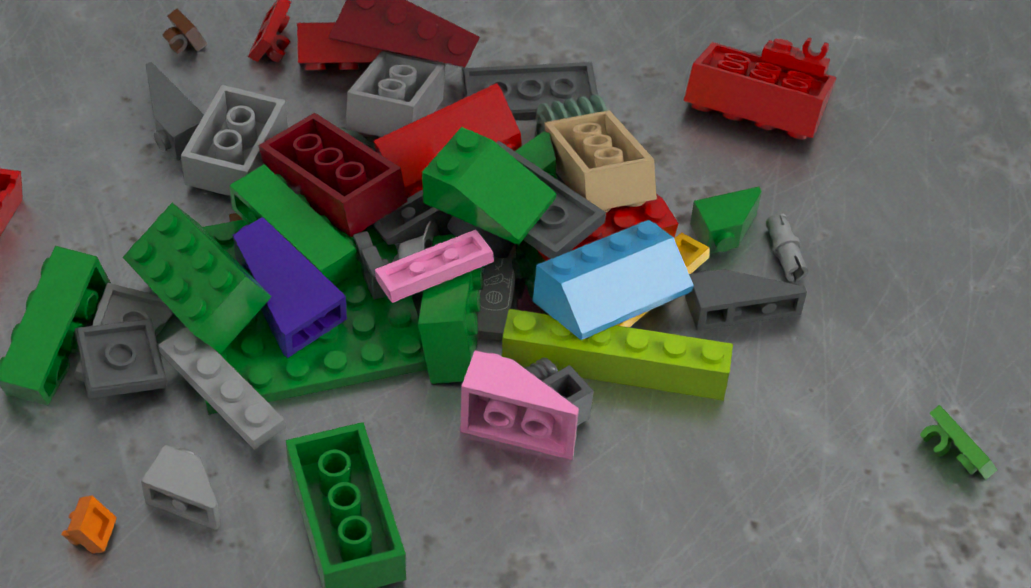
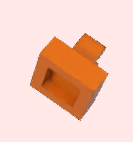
(90, 525)

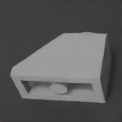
(181, 487)

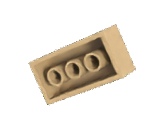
(602, 160)

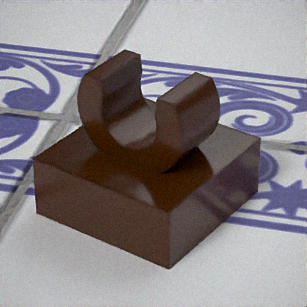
(182, 33)

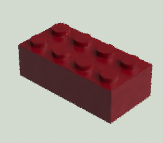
(335, 173)

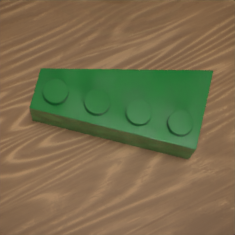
(450, 323)
(45, 337)

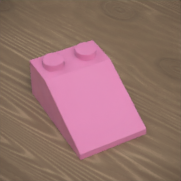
(515, 407)

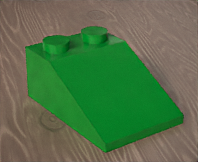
(485, 187)

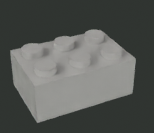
(394, 93)
(229, 137)

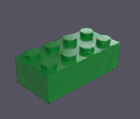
(196, 278)
(346, 509)

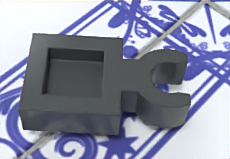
(369, 260)

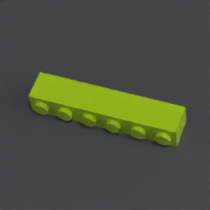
(622, 355)

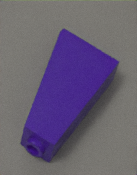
(302, 298)

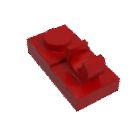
(266, 38)
(783, 54)

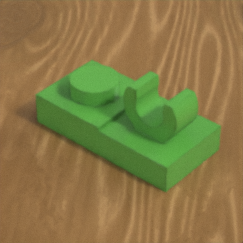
(971, 456)

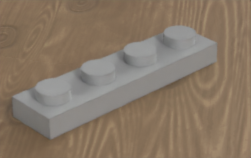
(222, 387)

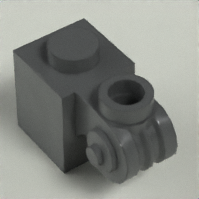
(567, 384)

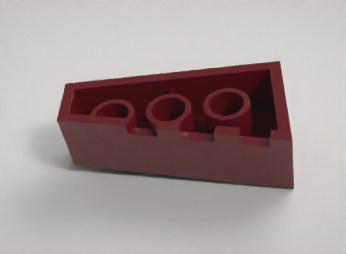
(404, 30)

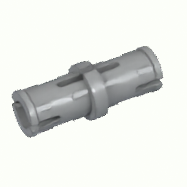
(786, 247)

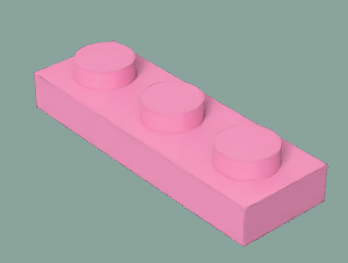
(434, 265)

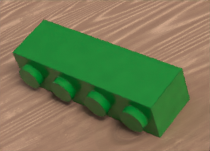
(268, 196)

